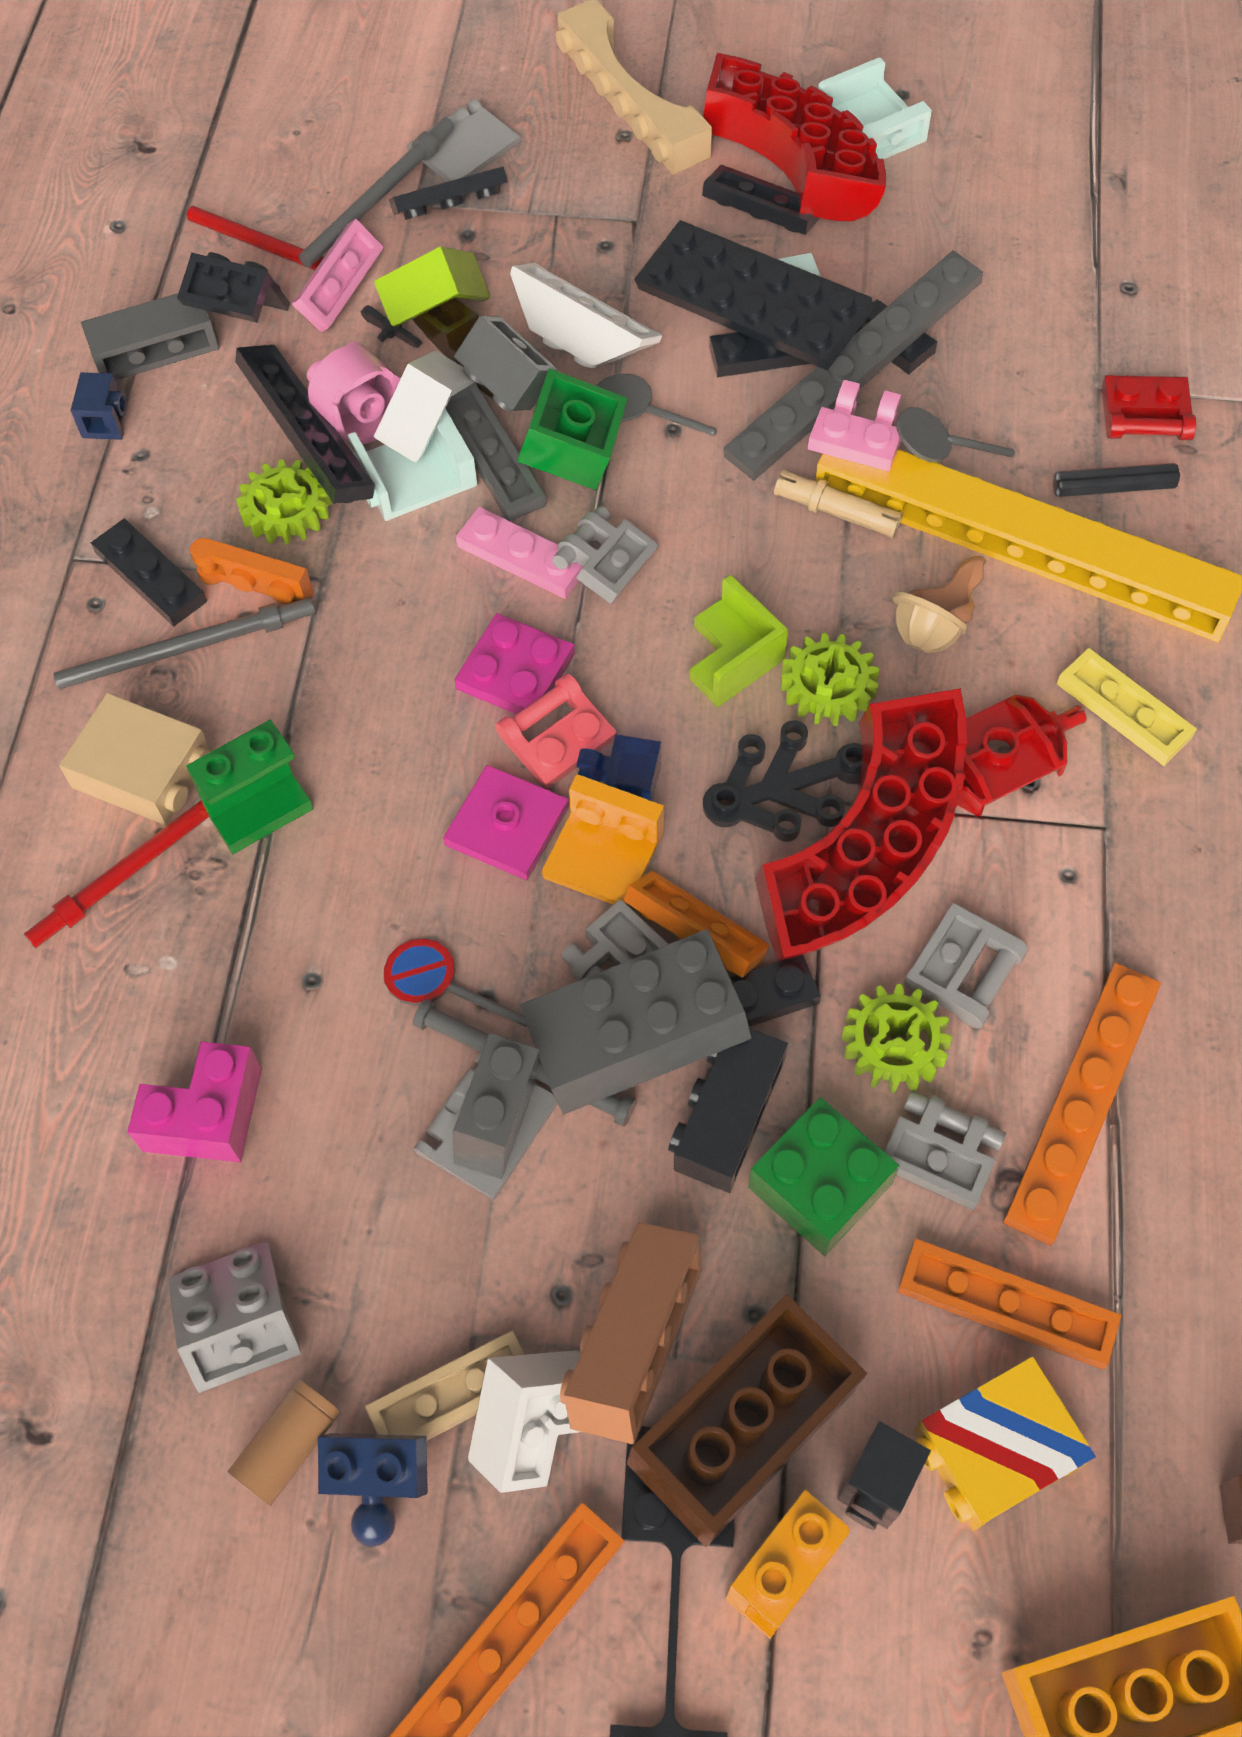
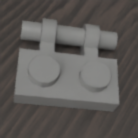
(615, 562)
(616, 937)
(939, 1162)

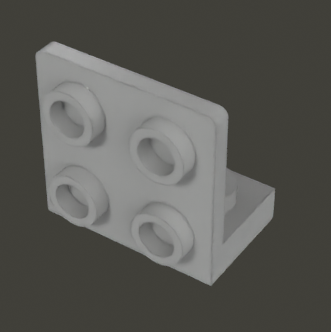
(231, 1317)

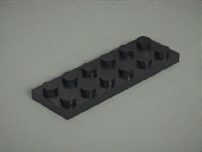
(755, 294)

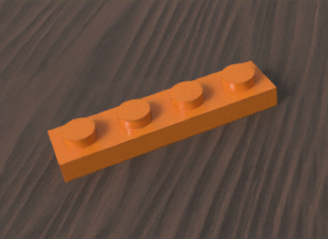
(1010, 1304)

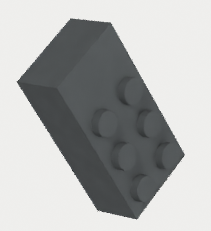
(635, 1021)

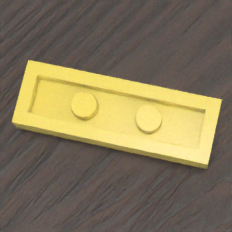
(1126, 706)

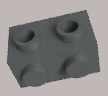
(503, 363)

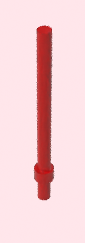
(71, 909)

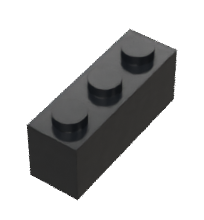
(727, 1110)

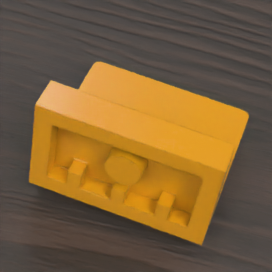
(604, 841)

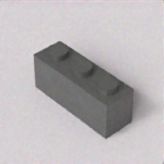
(148, 336)

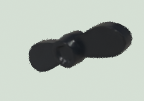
(377, 319)

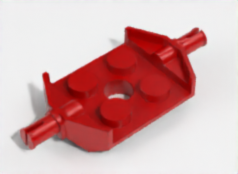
(1035, 743)

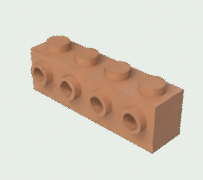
(632, 1333)

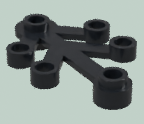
(781, 786)

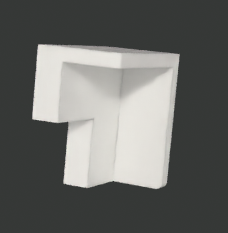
(420, 403)
(520, 1419)

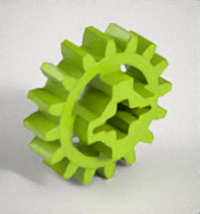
(283, 502)
(847, 691)
(896, 1059)

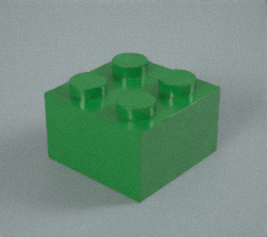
(572, 429)
(822, 1176)

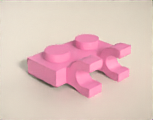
(854, 437)

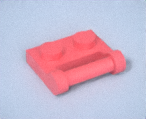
(556, 749)

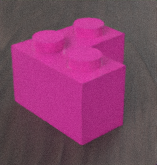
(209, 1116)

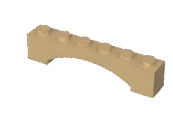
(672, 132)

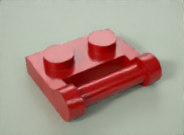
(1148, 406)

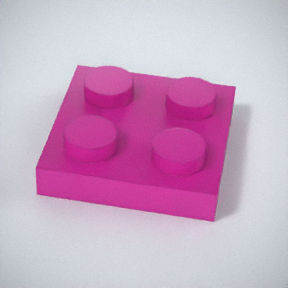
(513, 664)

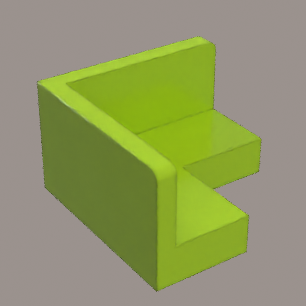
(429, 283)
(746, 643)

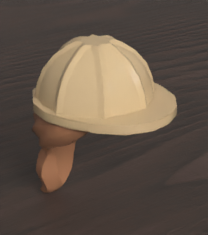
(938, 616)

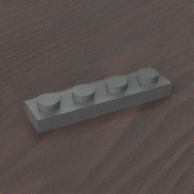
(494, 454)

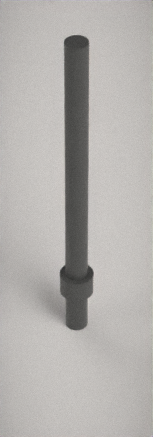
(422, 149)
(268, 618)

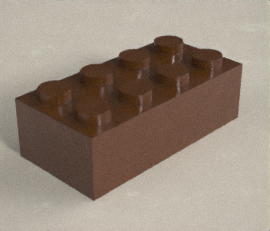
(745, 1419)

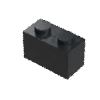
(883, 1477)

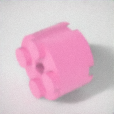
(352, 390)

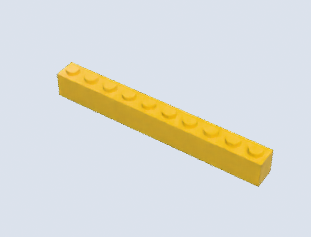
(1046, 541)

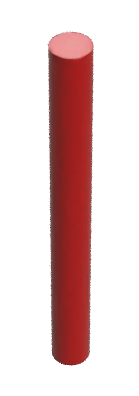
(247, 235)

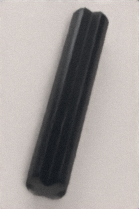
(1116, 479)

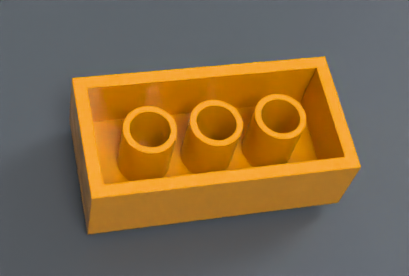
(1143, 1682)

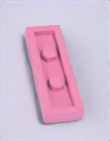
(338, 275)
(517, 552)

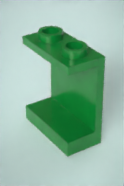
(249, 786)

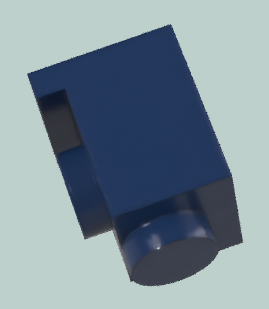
(98, 406)

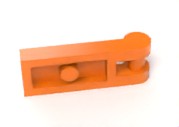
(250, 571)

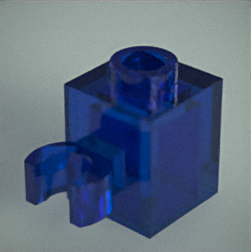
(631, 767)

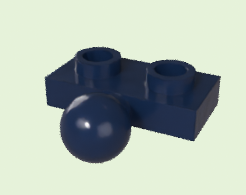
(374, 1469)

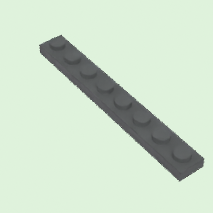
(859, 362)

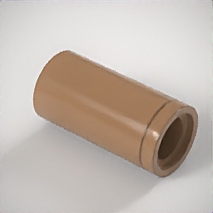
(284, 1442)

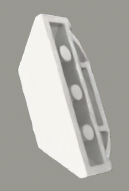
(577, 320)

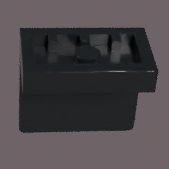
(229, 287)

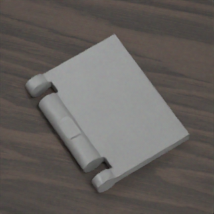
(472, 144)
(441, 1128)

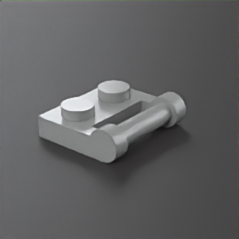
(952, 955)

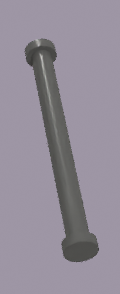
(430, 1017)

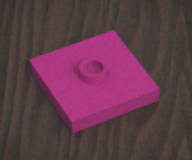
(506, 822)

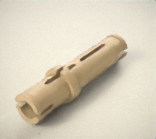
(823, 498)

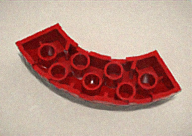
(801, 134)
(885, 839)

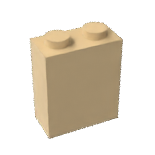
(134, 759)

